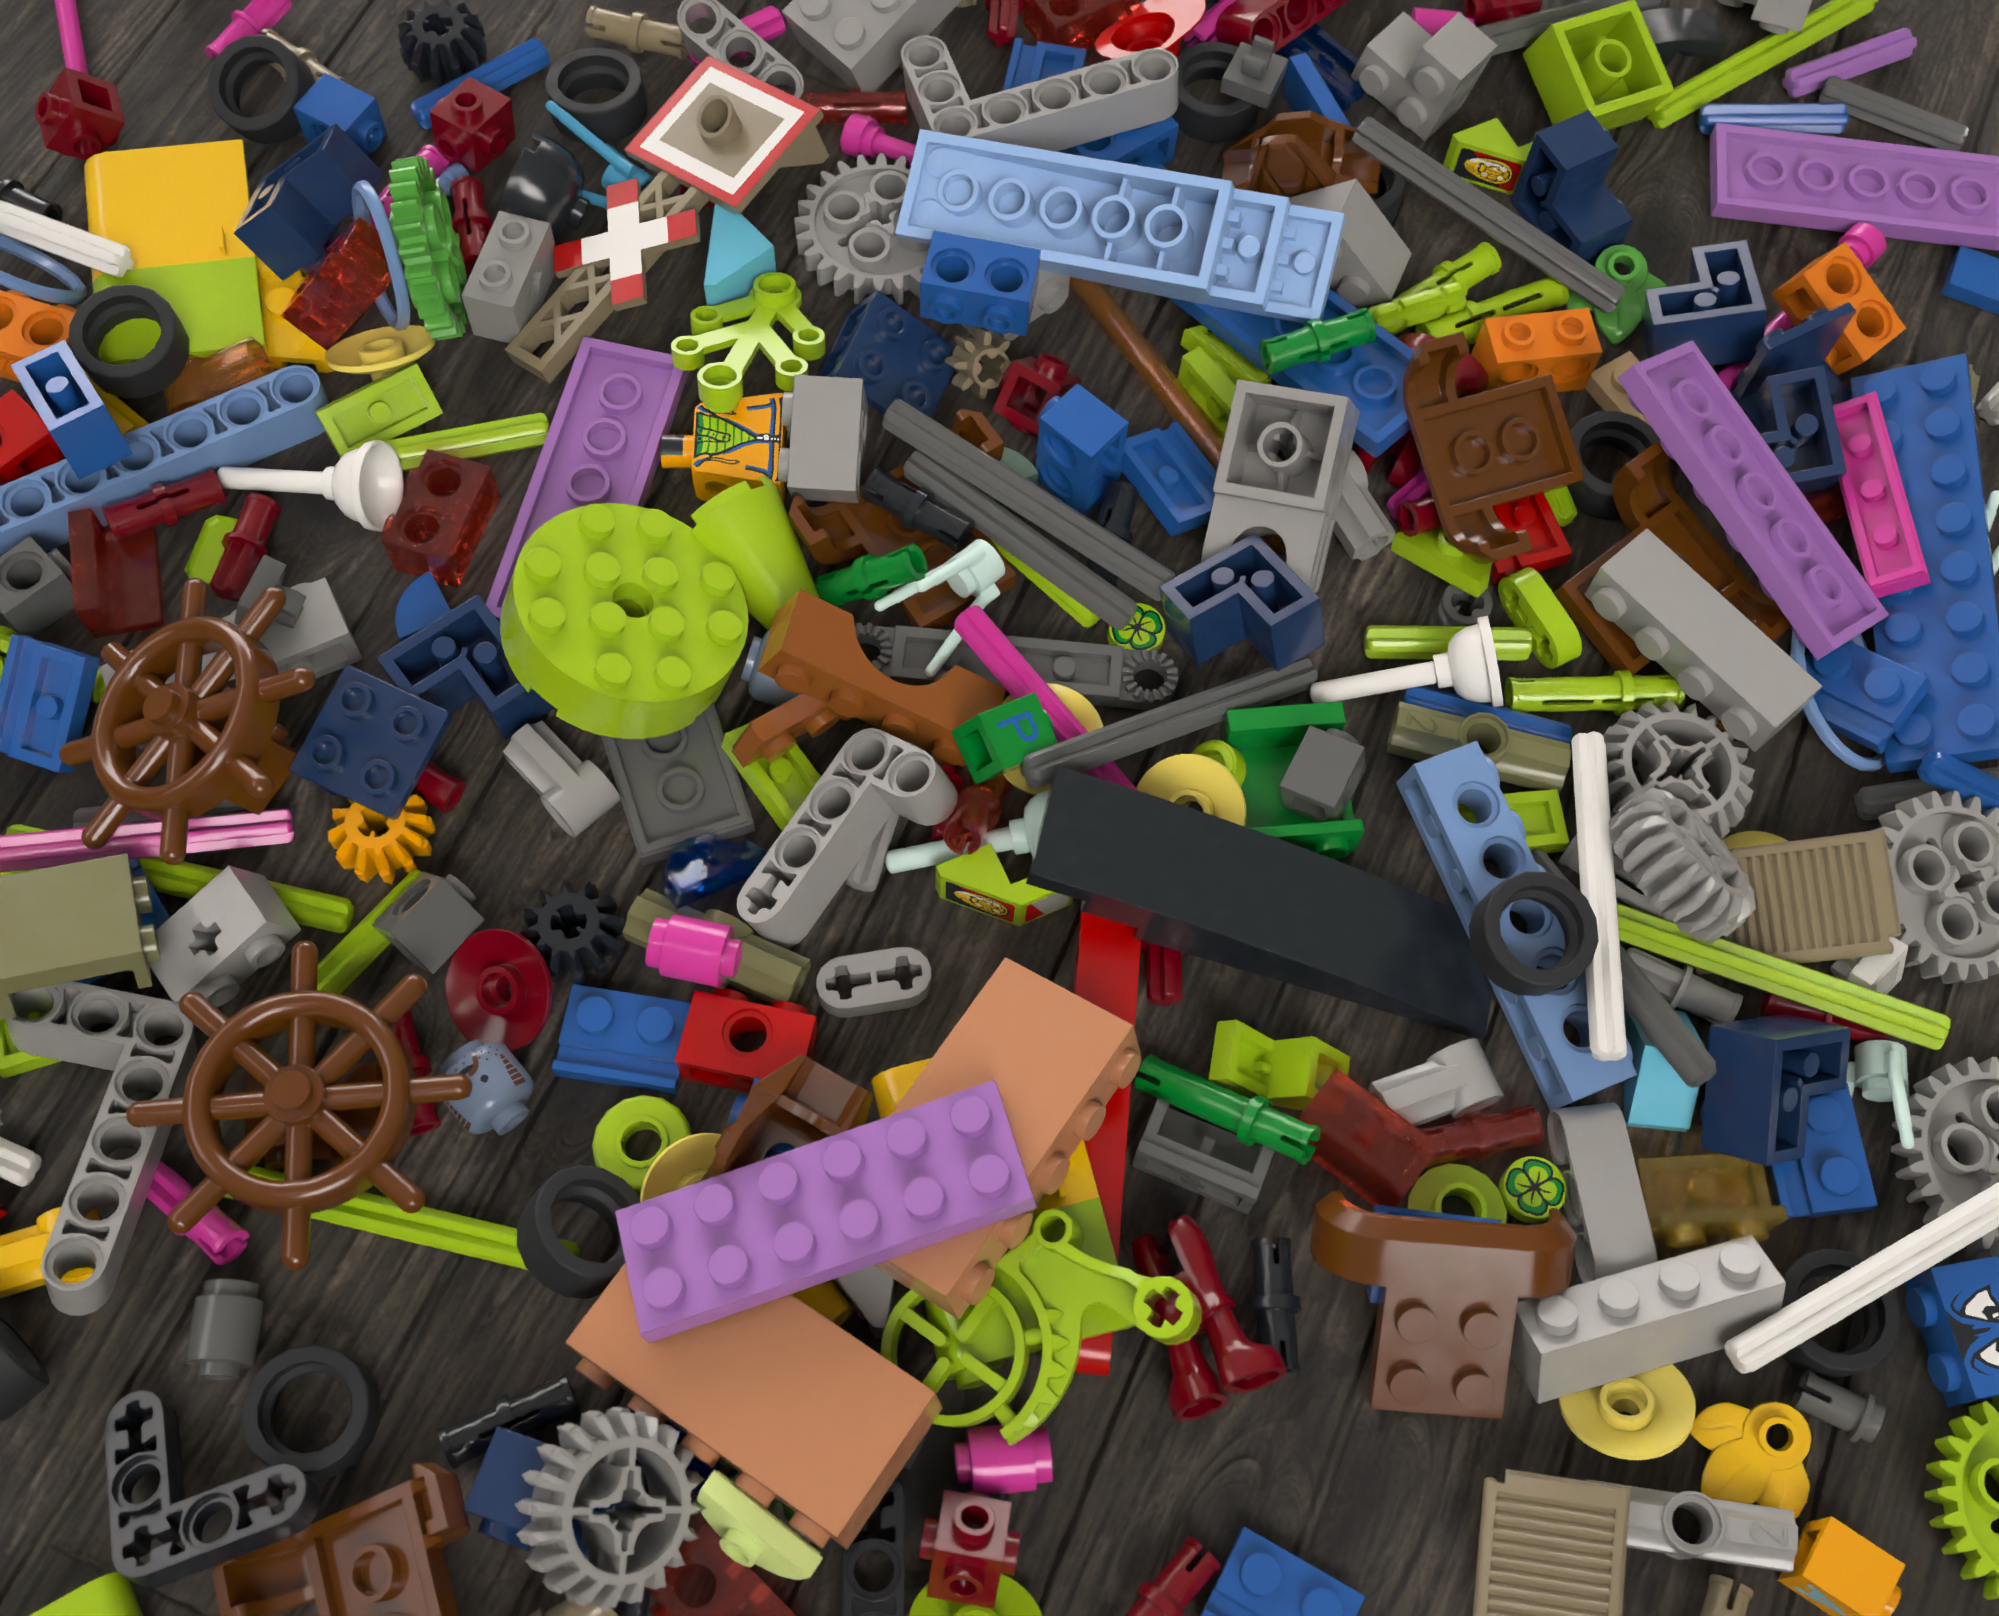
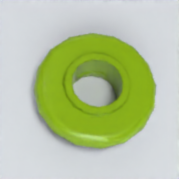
(625, 1120)
(1461, 1182)

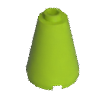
(758, 542)

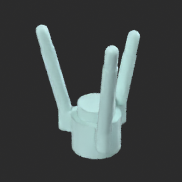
(967, 573)
(1883, 1077)

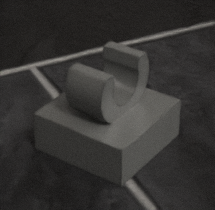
(1254, 73)
(271, 574)

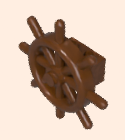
(209, 738)
(300, 1110)

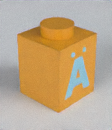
(1843, 1571)

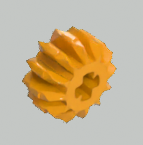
(367, 853)

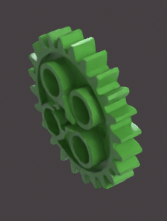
(428, 247)

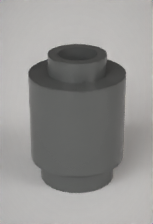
(225, 1329)

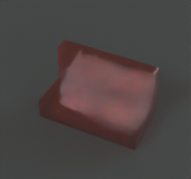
(114, 581)
(1366, 1141)

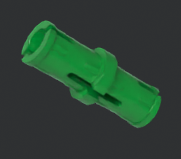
(1317, 341)
(872, 576)

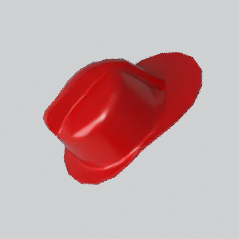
(1151, 26)

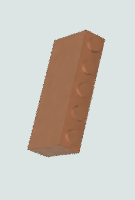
(1055, 1073)
(772, 1396)

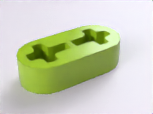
(1535, 607)

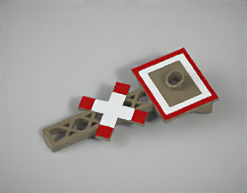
(729, 167)

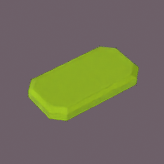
(209, 548)

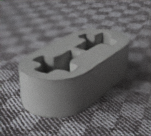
(873, 968)

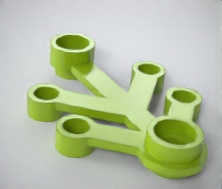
(770, 299)

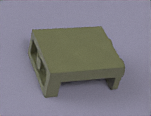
(73, 926)

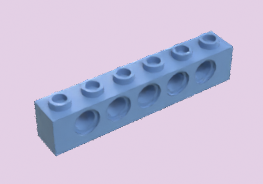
(1457, 850)

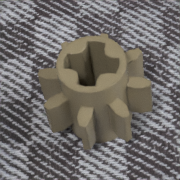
(970, 372)

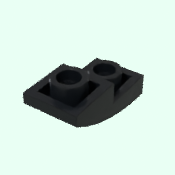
(1684, 32)

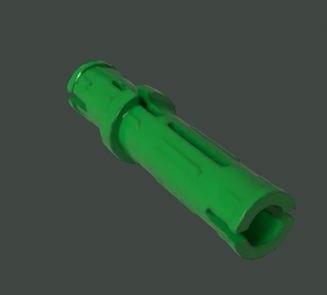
(1250, 1118)

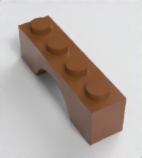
(818, 654)

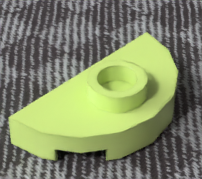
(753, 1533)

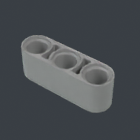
(733, 36)
(1601, 1190)

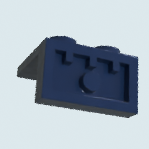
(1793, 351)
(891, 354)
(370, 743)

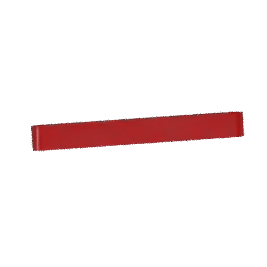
(1109, 979)

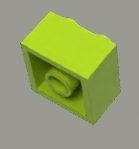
(1600, 66)

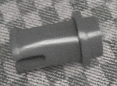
(1840, 1407)

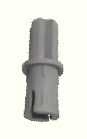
(1688, 990)

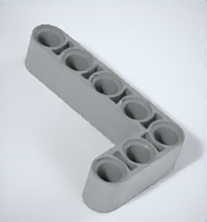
(1047, 112)
(98, 1179)

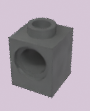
(48, 600)
(1323, 775)
(430, 920)

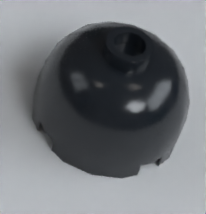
(547, 186)

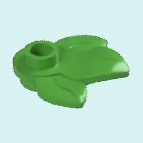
(1630, 310)

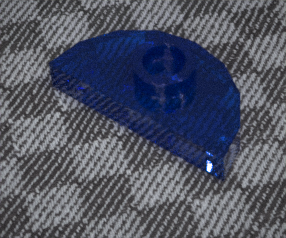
(707, 866)

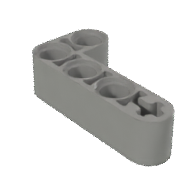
(835, 828)

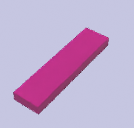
(1877, 500)

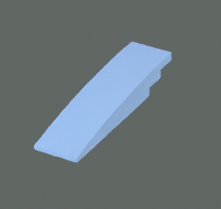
(1127, 224)

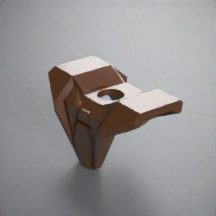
(1299, 154)
(792, 1107)

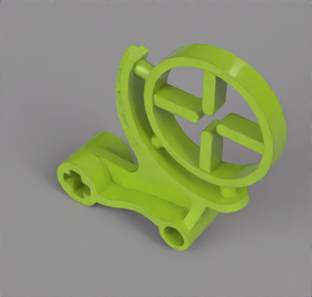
(1061, 1289)

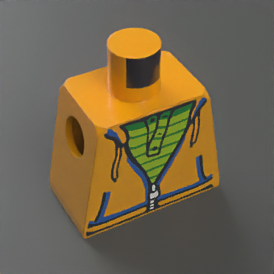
(730, 446)

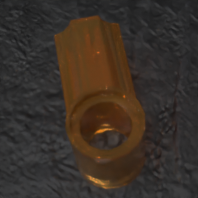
(217, 374)

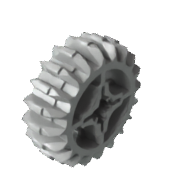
(1676, 742)
(1681, 865)
(623, 1543)

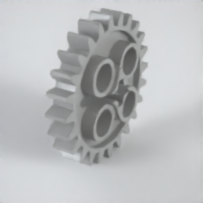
(851, 228)
(1946, 884)
(1941, 1181)

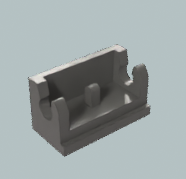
(1202, 1158)

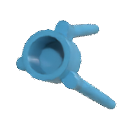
(620, 167)

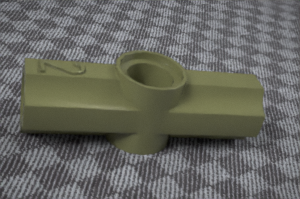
(1518, 756)
(764, 969)

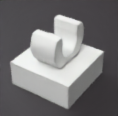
(1874, 972)

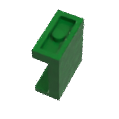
(1268, 743)

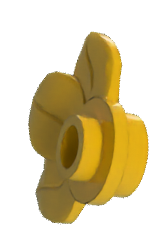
(1742, 1461)

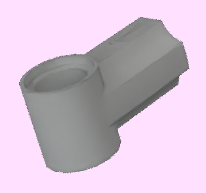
(568, 788)
(1448, 1083)

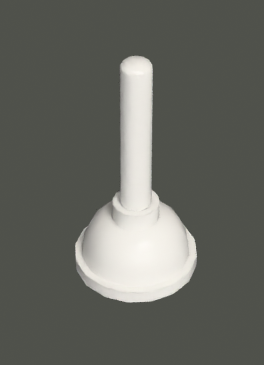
(363, 483)
(1466, 666)

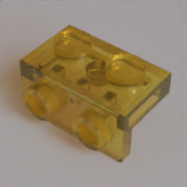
(1706, 1197)

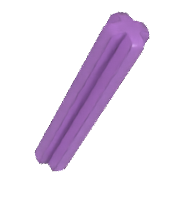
(1849, 62)

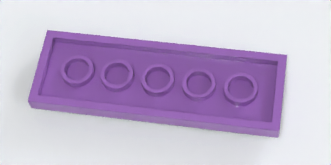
(1853, 181)
(599, 442)
(1753, 498)
(822, 1211)

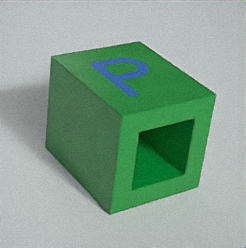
(1002, 736)

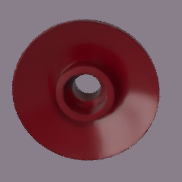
(480, 993)

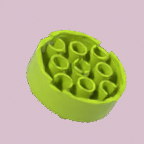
(622, 620)

